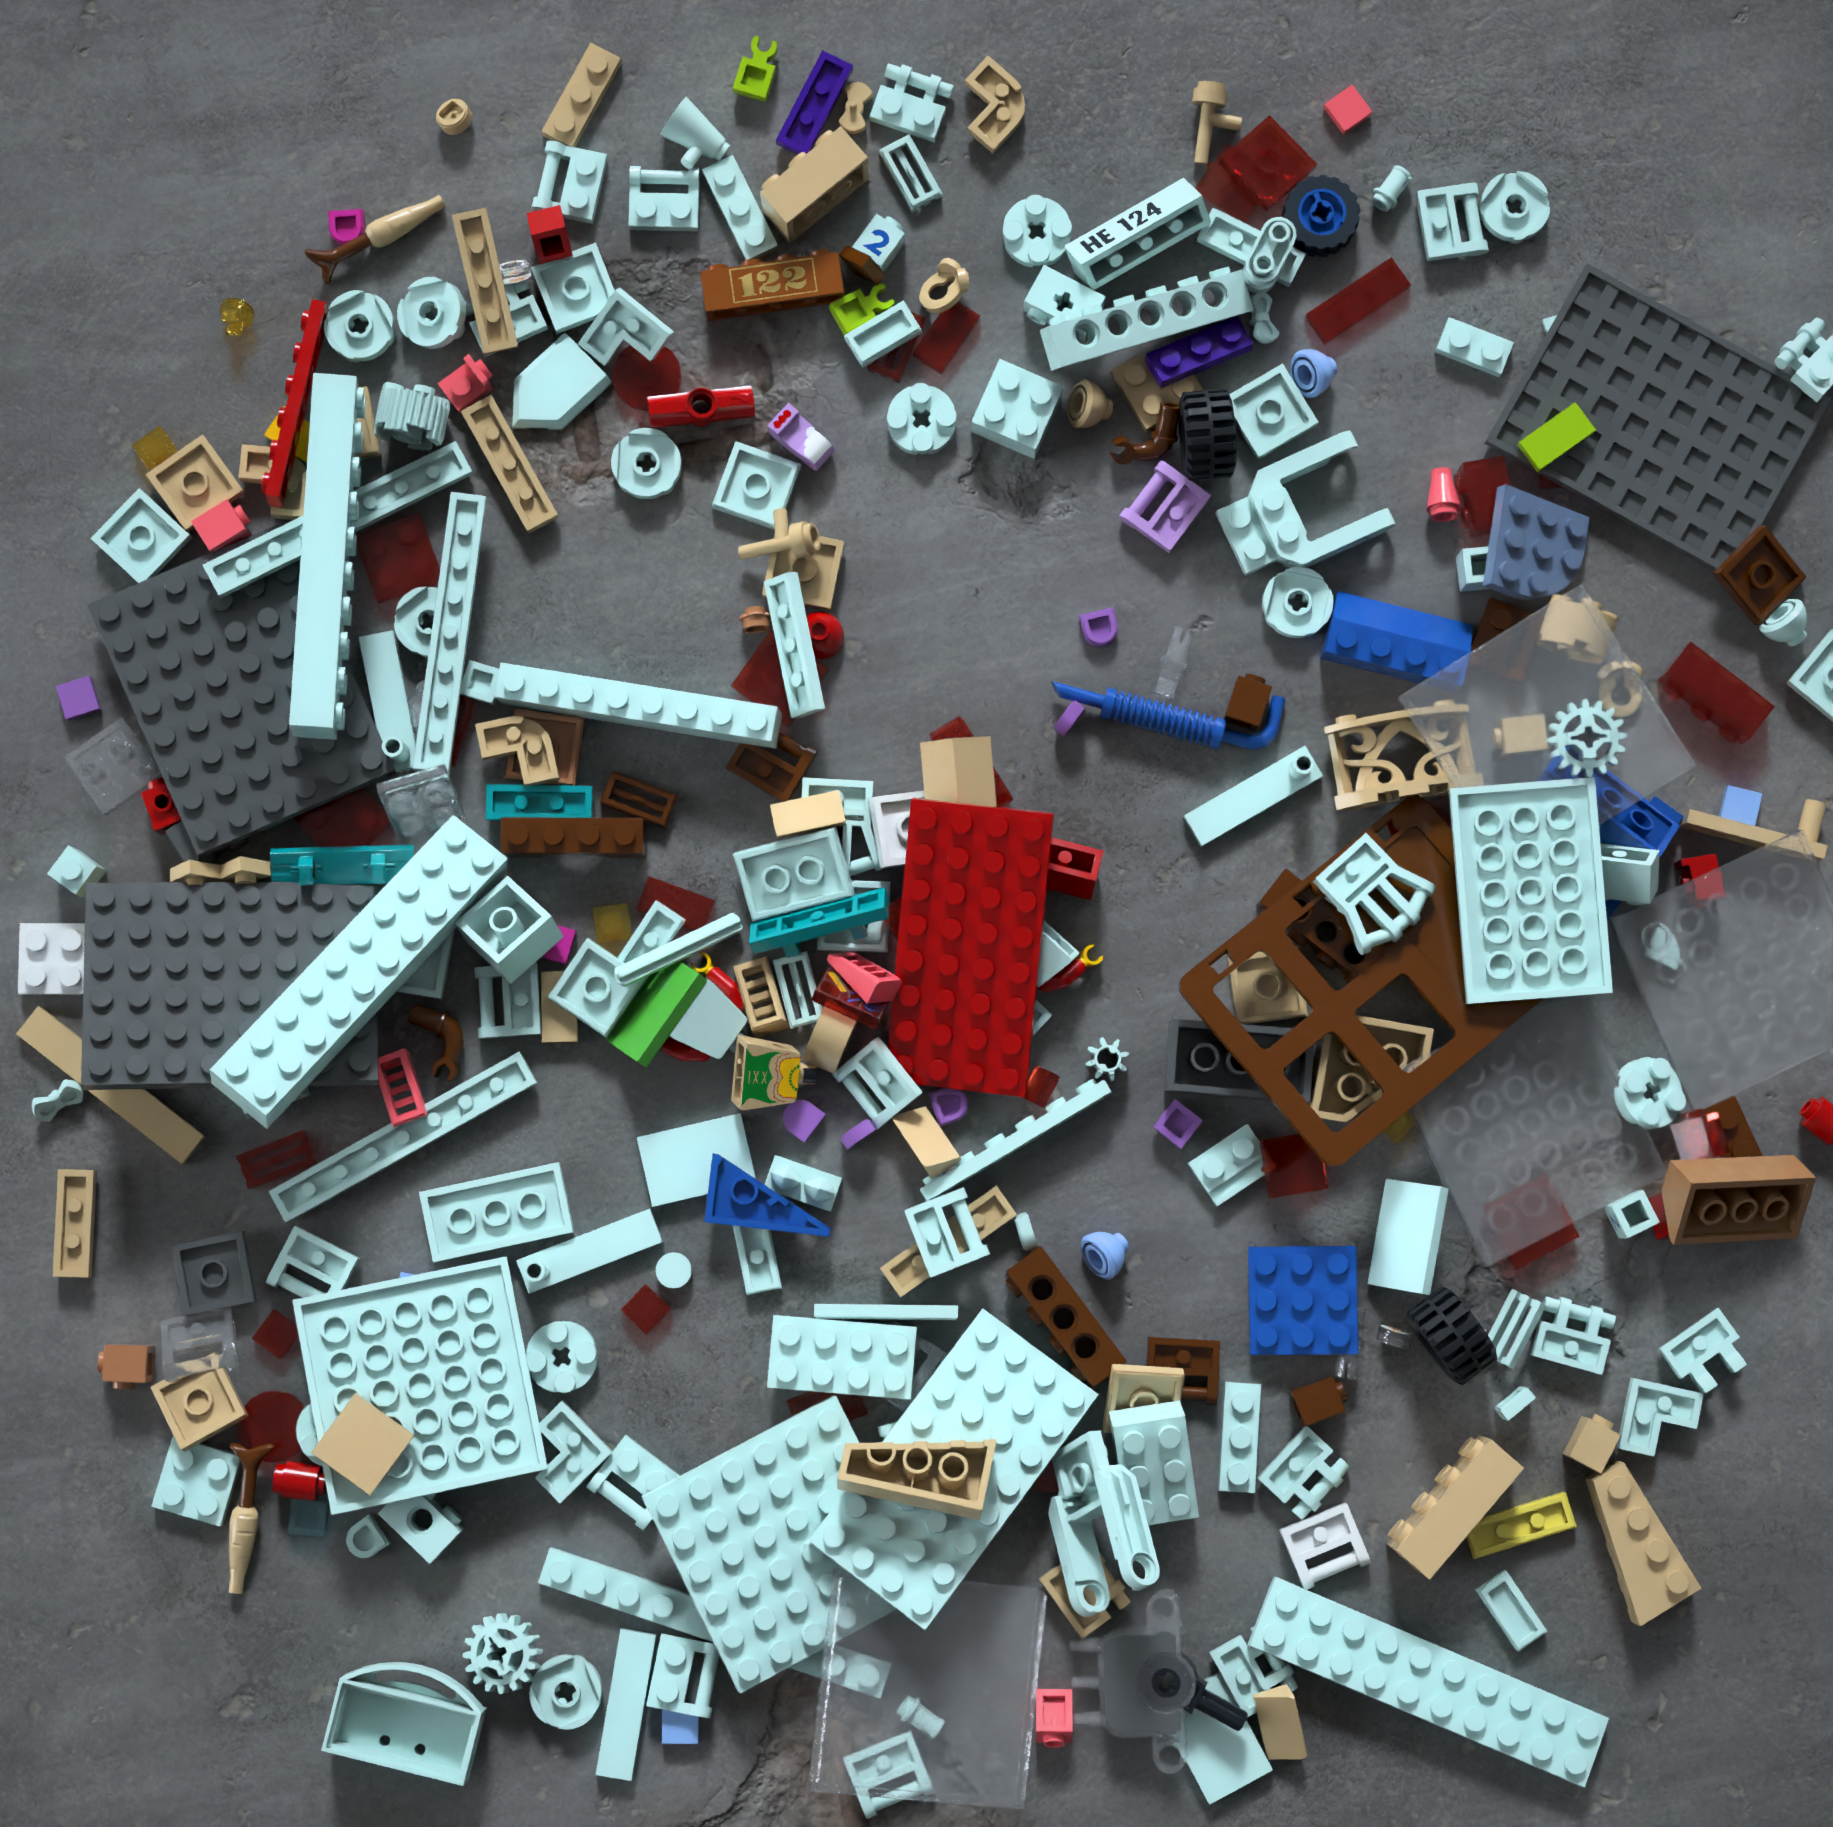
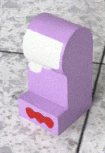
(800, 437)

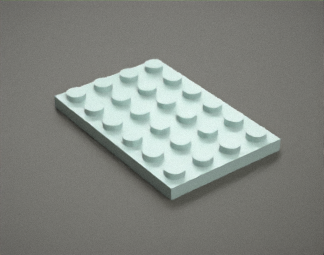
(1530, 890)

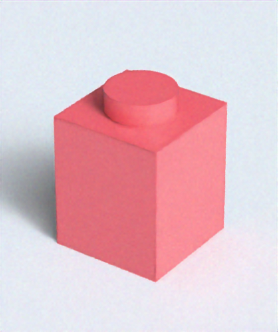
(222, 525)

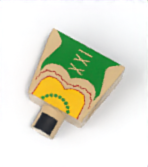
(767, 1073)

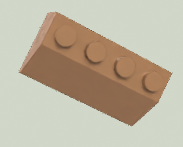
(1736, 1199)

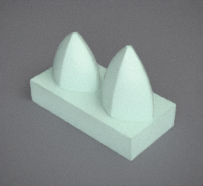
(803, 1183)

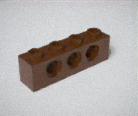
(1304, 931)
(1040, 1266)

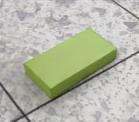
(1556, 437)

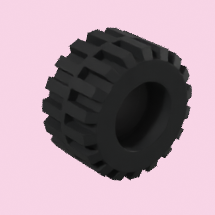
(1207, 434)
(1452, 1335)

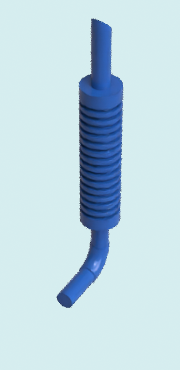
(1174, 720)

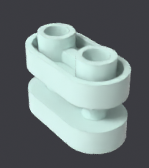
(1269, 254)

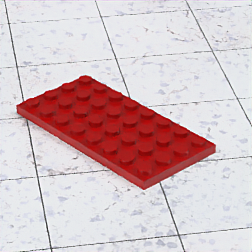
(970, 945)

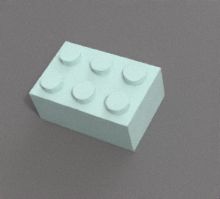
(1156, 1449)

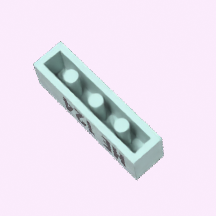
(1137, 234)

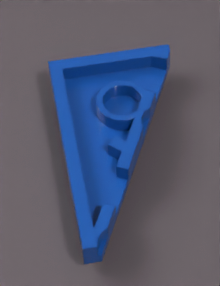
(745, 1202)

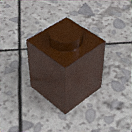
(1247, 702)
(1318, 1400)

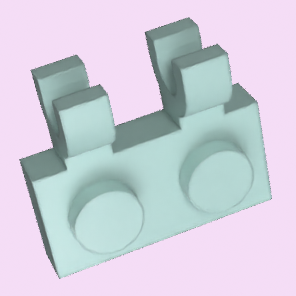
(1700, 1343)

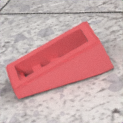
(865, 977)
(390, 1061)

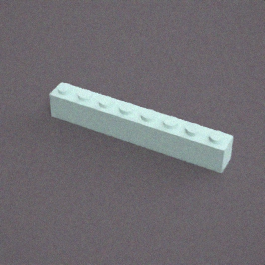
(638, 705)

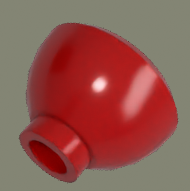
(825, 634)

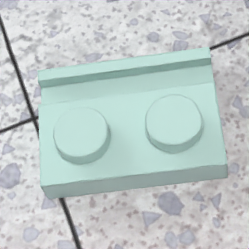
(1229, 1165)

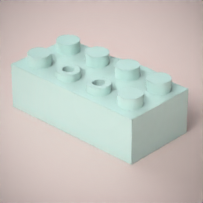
(410, 1716)

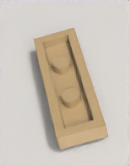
(582, 96)
(74, 1223)

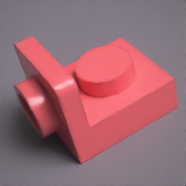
(467, 384)
(1054, 1717)

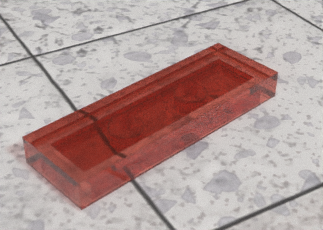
(1357, 301)

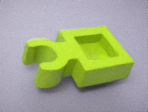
(755, 74)
(857, 309)

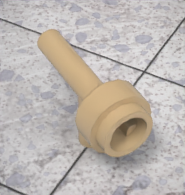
(1211, 96)
(800, 537)

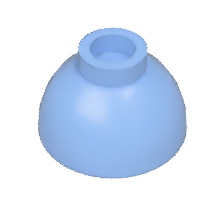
(1312, 372)
(1104, 1253)

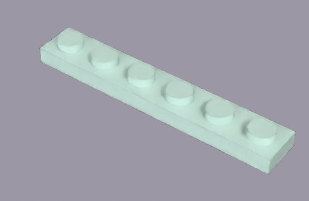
(1027, 1131)

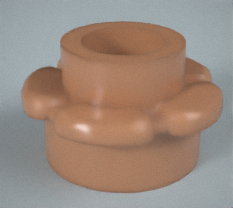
(755, 620)

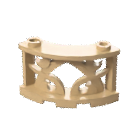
(1368, 788)

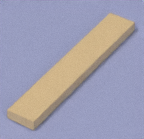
(134, 1105)

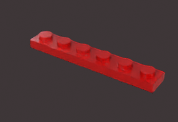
(292, 416)

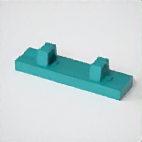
(339, 864)
(819, 920)

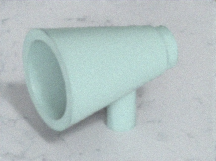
(694, 131)

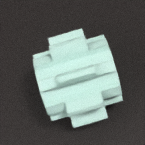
(1112, 1050)

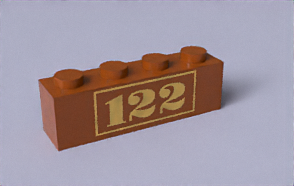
(772, 285)

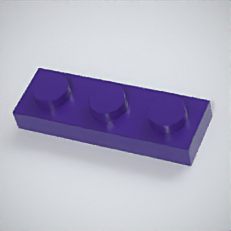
(814, 104)
(1198, 352)

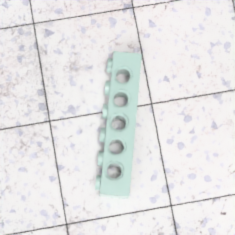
(1230, 301)

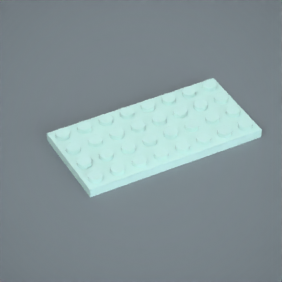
(981, 1391)

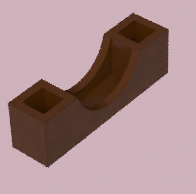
(573, 836)

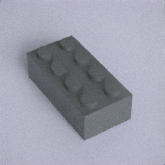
(1203, 1066)

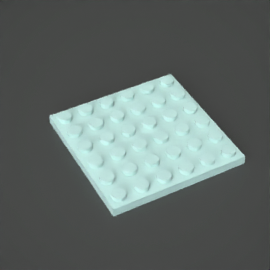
(437, 1359)
(744, 1546)

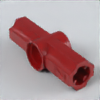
(724, 403)

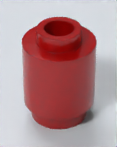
(1818, 1118)
(299, 1481)

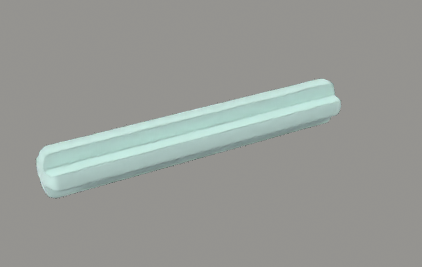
(678, 949)

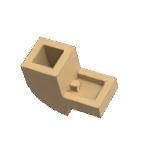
(829, 1040)

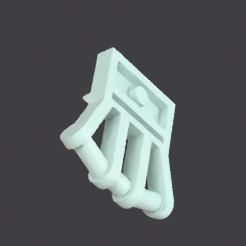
(857, 814)
(1358, 874)

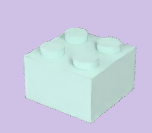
(1016, 408)
(509, 929)

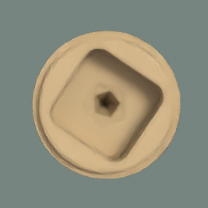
(454, 116)

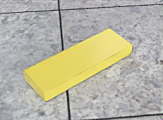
(1521, 1525)

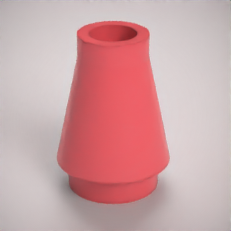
(1442, 498)

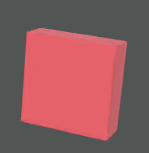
(1347, 109)

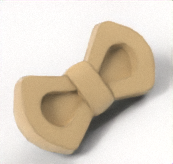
(857, 96)

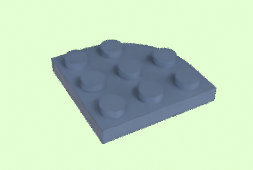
(1533, 545)

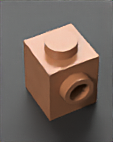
(126, 1364)

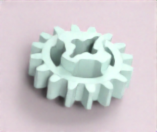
(1586, 722)
(509, 1665)

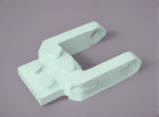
(1266, 523)
(1087, 1492)

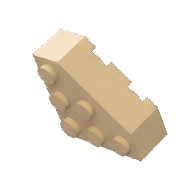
(1339, 1082)

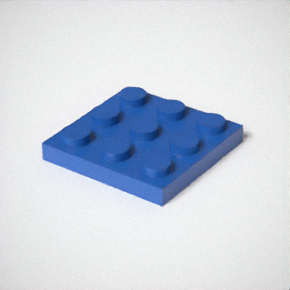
(1303, 1300)

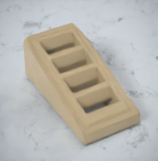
(768, 1025)

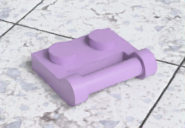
(1174, 513)

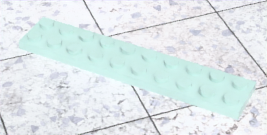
(1428, 1681)

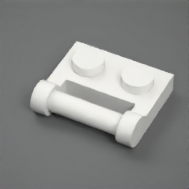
(1321, 1534)

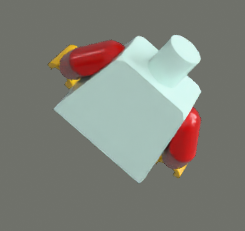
(1059, 961)
(710, 1021)

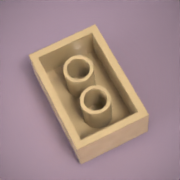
(814, 184)

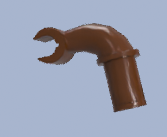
(1160, 441)
(445, 1028)

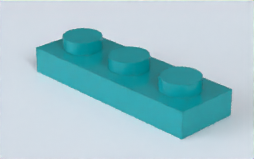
(538, 801)

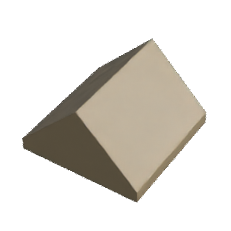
(959, 770)

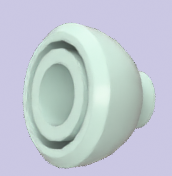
(1786, 623)

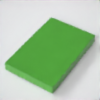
(656, 1011)

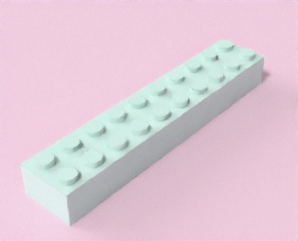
(325, 554)
(358, 972)

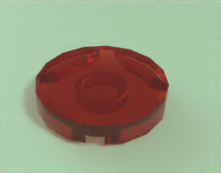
(639, 378)
(272, 1421)

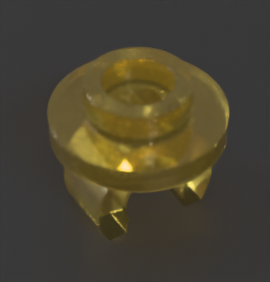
(237, 314)

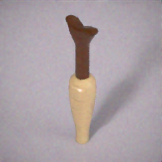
(377, 234)
(244, 1517)

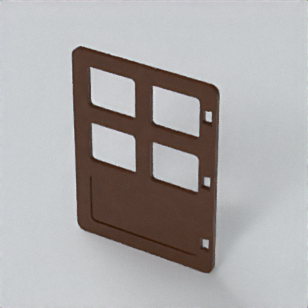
(1425, 954)

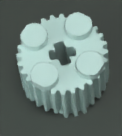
(411, 416)

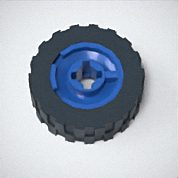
(1335, 201)

